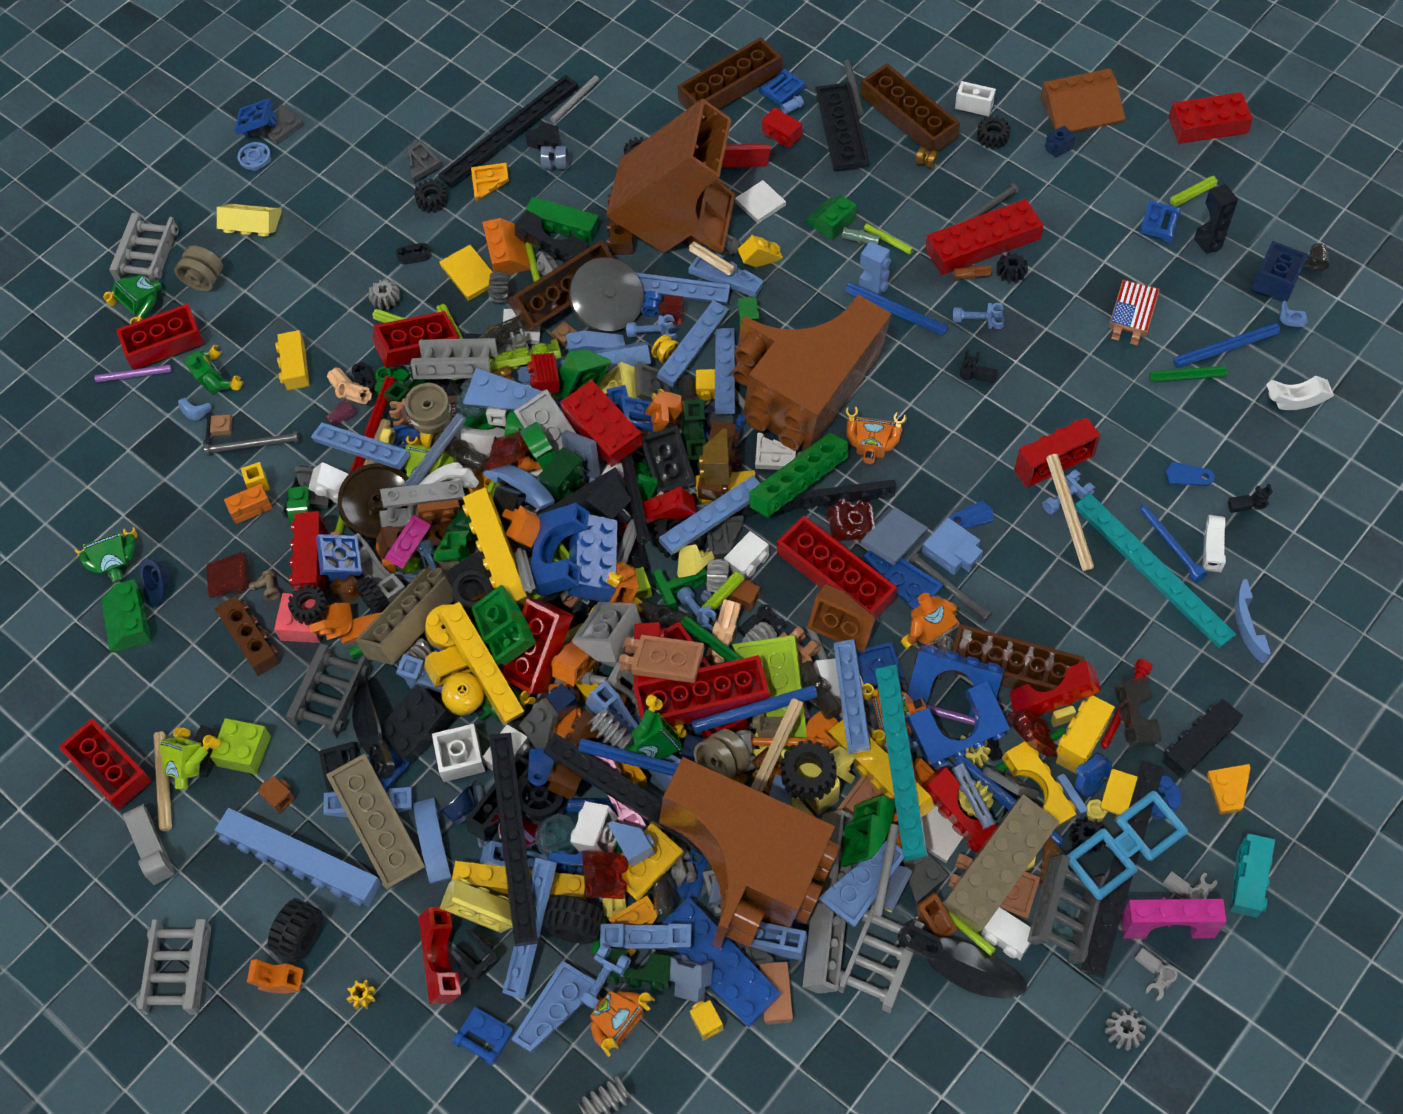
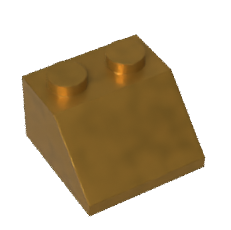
(714, 461)

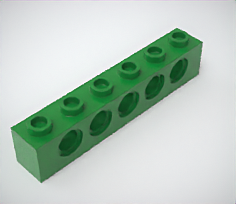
(798, 474)

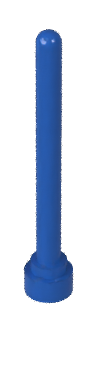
(1196, 571)

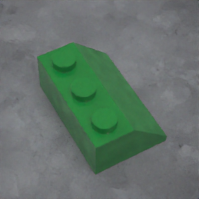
(579, 369)
(125, 616)

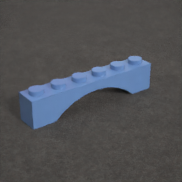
(606, 697)

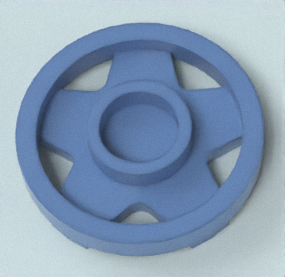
(254, 158)

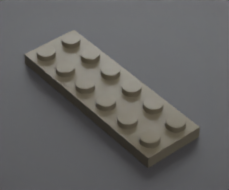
(376, 821)

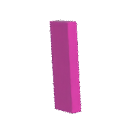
(407, 541)

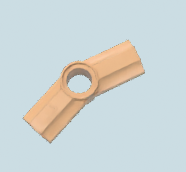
(346, 388)
(725, 627)

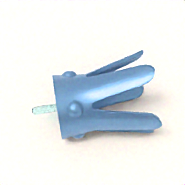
(425, 549)

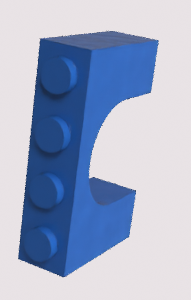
(554, 527)
(932, 662)
(988, 723)

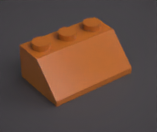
(505, 249)

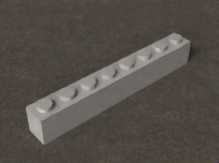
(826, 927)

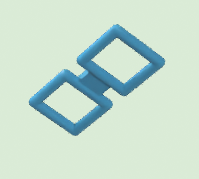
(1126, 845)

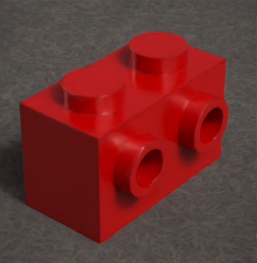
(781, 127)

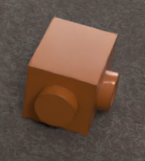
(746, 594)
(276, 794)

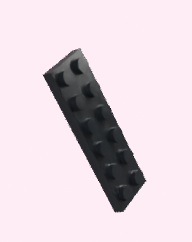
(841, 126)

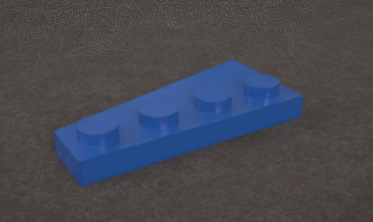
(906, 577)

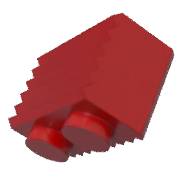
(544, 372)

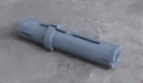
(960, 771)

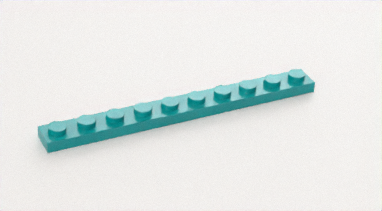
(1155, 571)
(901, 763)

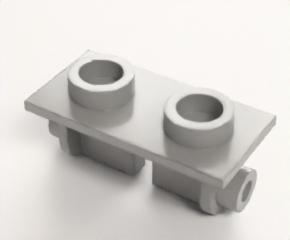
(546, 264)
(683, 870)

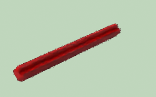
(375, 418)

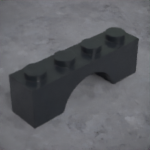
(1221, 206)
(530, 229)

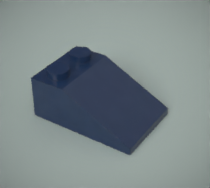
(1279, 271)

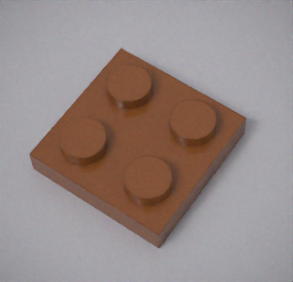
(438, 512)

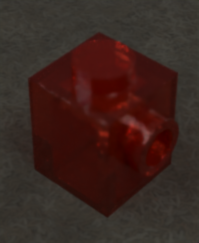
(672, 306)

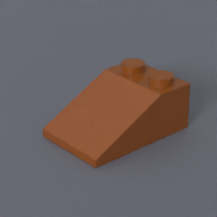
(840, 618)

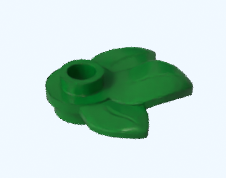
(399, 375)

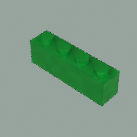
(565, 219)

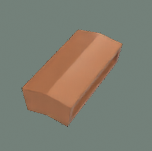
(781, 1009)

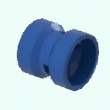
(651, 303)

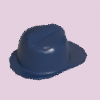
(154, 579)
(461, 806)

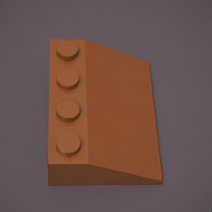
(1083, 101)

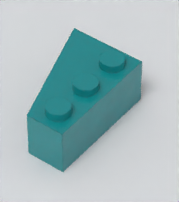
(1252, 875)

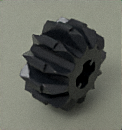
(1012, 268)
(1089, 829)

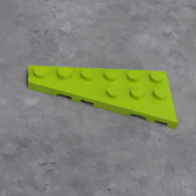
(522, 355)
(781, 672)

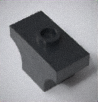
(544, 135)

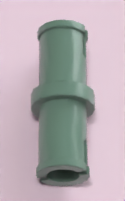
(860, 236)

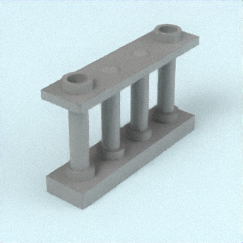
(131, 239)
(453, 358)
(415, 495)
(895, 975)
(193, 978)

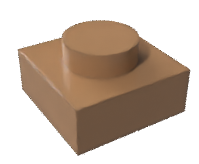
(561, 331)
(221, 425)

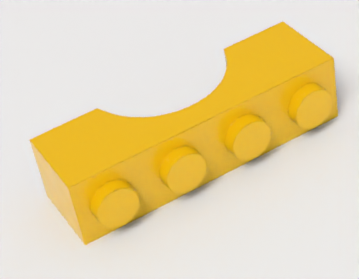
(1025, 762)

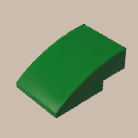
(502, 625)
(867, 830)

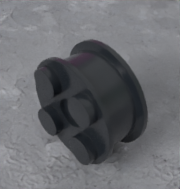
(538, 802)

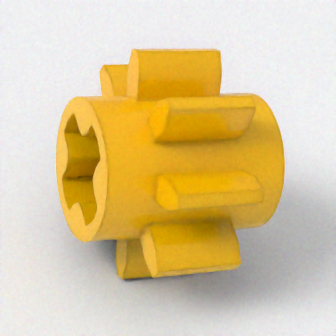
(355, 994)

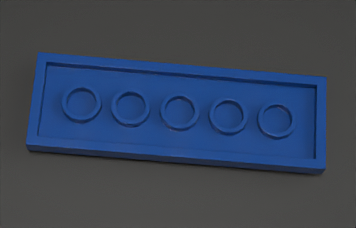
(733, 974)

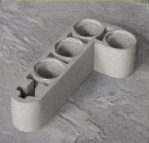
(153, 856)

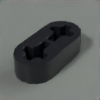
(413, 253)
(367, 377)

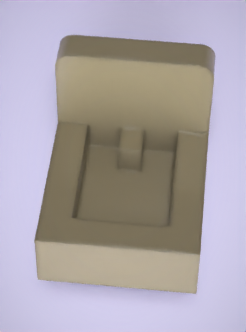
(766, 725)

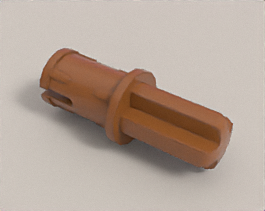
(971, 272)

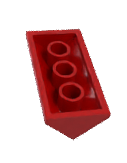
(746, 155)

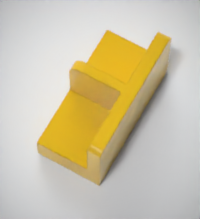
(1118, 792)

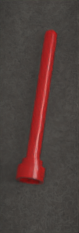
(1141, 669)

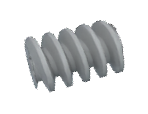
(610, 730)
(605, 1099)

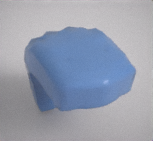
(1291, 317)
(193, 412)

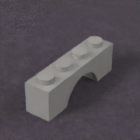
(371, 567)

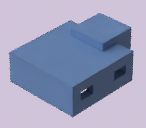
(953, 547)

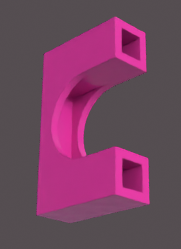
(1202, 915)

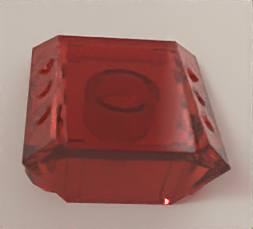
(506, 450)
(849, 520)
(228, 575)
(1033, 730)
(604, 874)

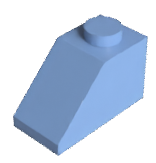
(632, 842)

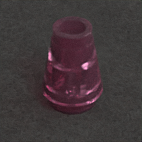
(341, 412)

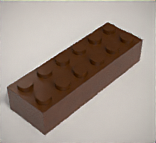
(732, 76)
(909, 108)
(551, 292)
(1023, 661)

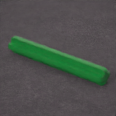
(1192, 373)
(709, 640)

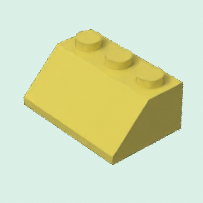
(248, 219)
(621, 375)
(477, 905)

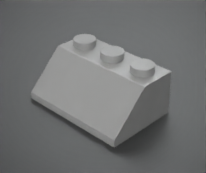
(606, 630)

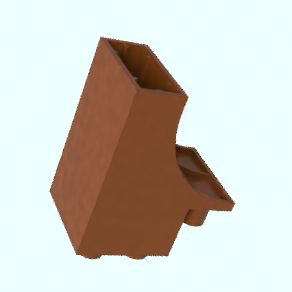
(671, 183)
(808, 374)
(755, 846)

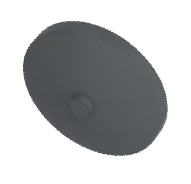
(606, 295)

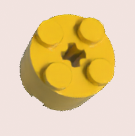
(434, 630)

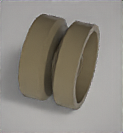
(198, 268)
(428, 408)
(723, 753)

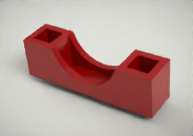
(672, 504)
(1079, 683)
(943, 789)
(441, 979)

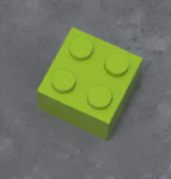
(241, 746)

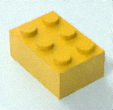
(1083, 733)

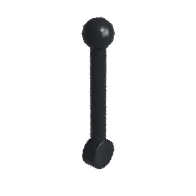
(208, 417)

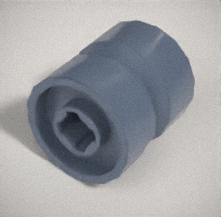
(560, 157)

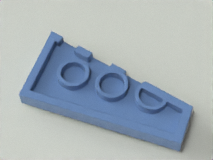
(739, 280)
(497, 392)
(859, 887)
(553, 1006)

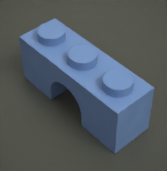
(876, 264)

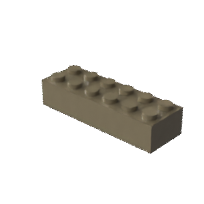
(406, 615)
(1000, 863)

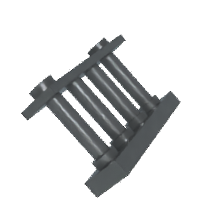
(315, 676)
(1047, 910)

